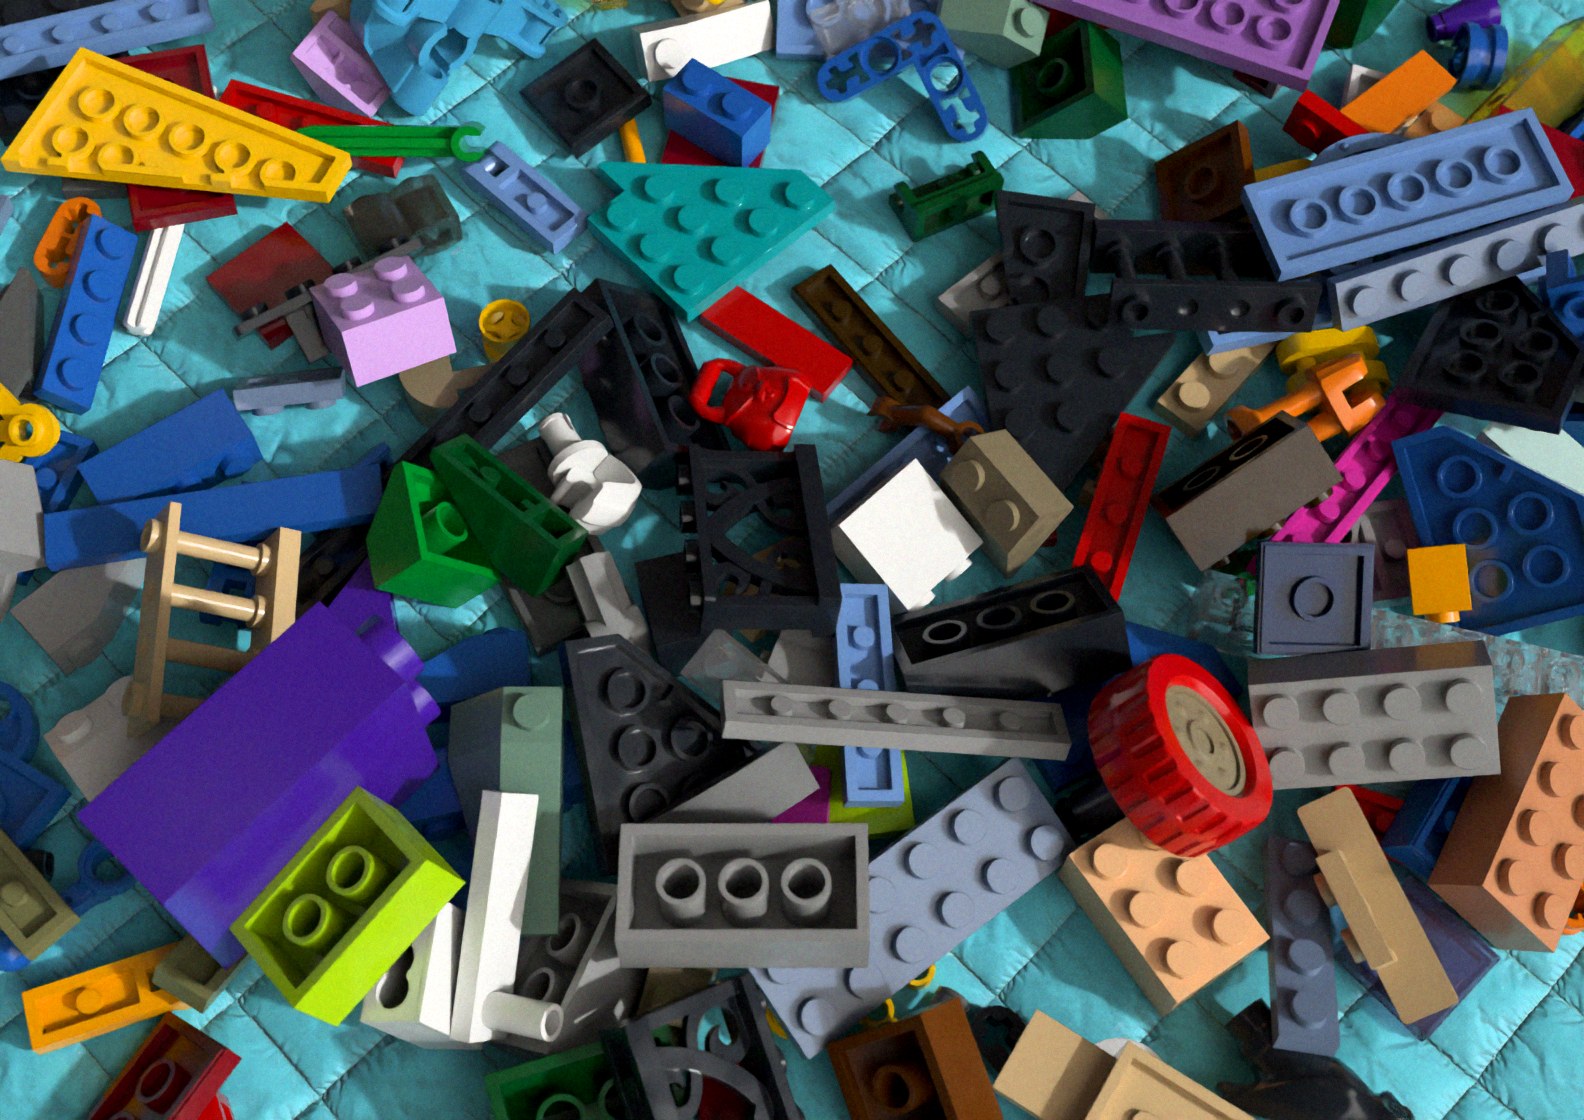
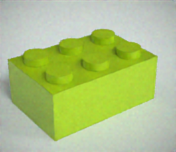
(346, 907)

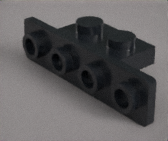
(300, 311)

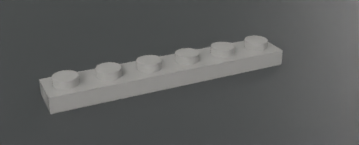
(892, 720)

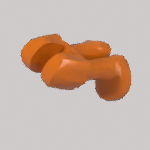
(1322, 390)

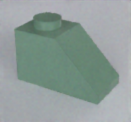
(995, 29)

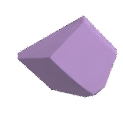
(340, 68)

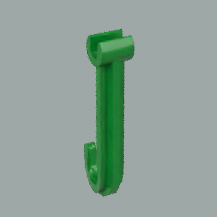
(400, 139)

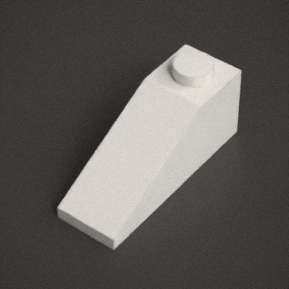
(706, 36)

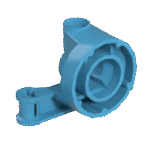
(425, 40)

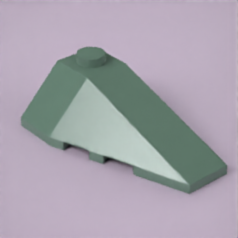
(517, 744)

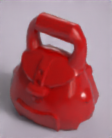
(758, 404)

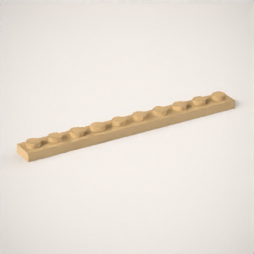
(1217, 378)

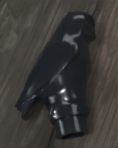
(1299, 1083)

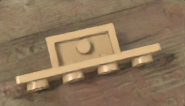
(1375, 907)

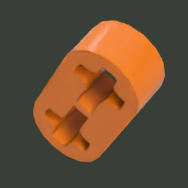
(62, 238)

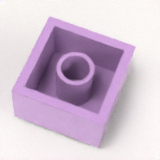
(383, 319)

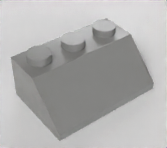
(576, 971)

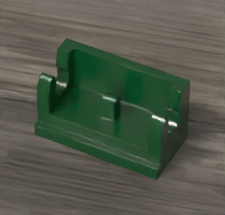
(947, 199)

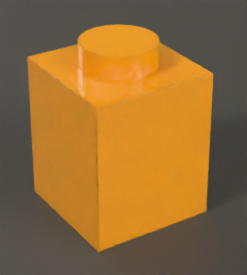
(1438, 582)

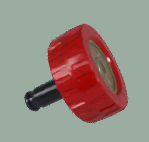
(1171, 760)

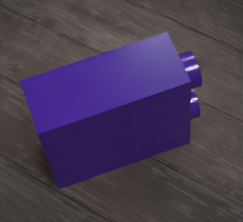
(265, 766)

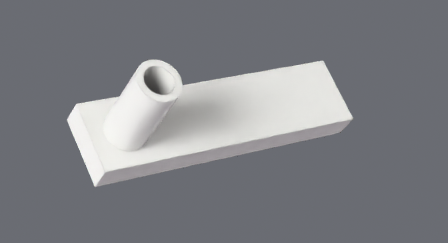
(492, 929)

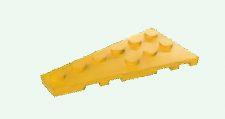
(144, 130)

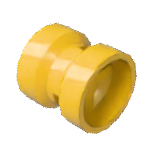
(502, 326)

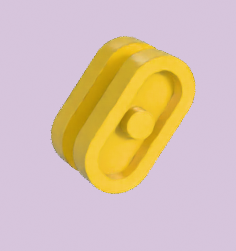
(1308, 349)

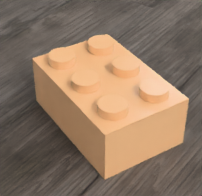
(1161, 913)

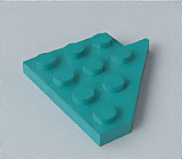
(702, 227)

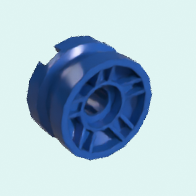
(1478, 56)

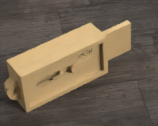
(1069, 1078)

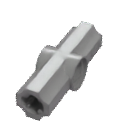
(605, 601)

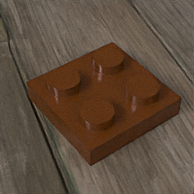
(1207, 177)

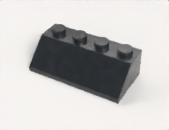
(642, 384)
(1014, 640)

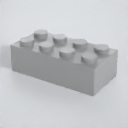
(1376, 715)
(743, 895)

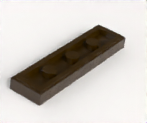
(866, 339)

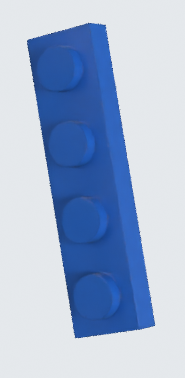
(86, 315)

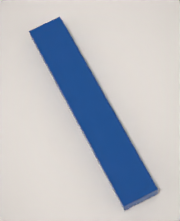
(224, 513)

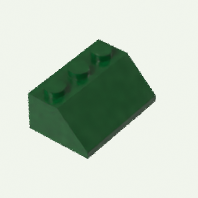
(565, 1085)

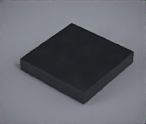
(585, 98)

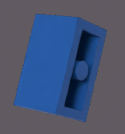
(717, 114)

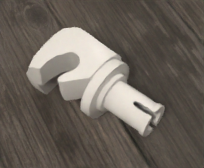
(587, 478)

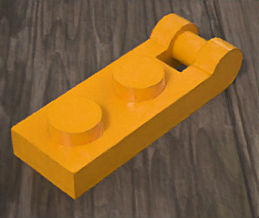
(97, 1001)

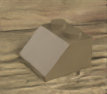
(1003, 498)

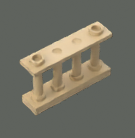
(267, 612)

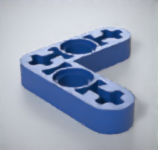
(925, 61)

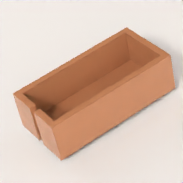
(1520, 833)

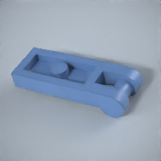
(526, 197)

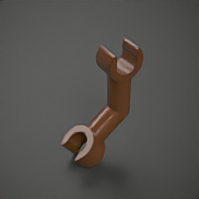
(922, 415)

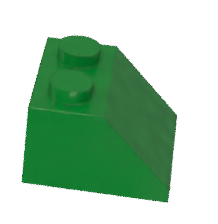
(424, 543)

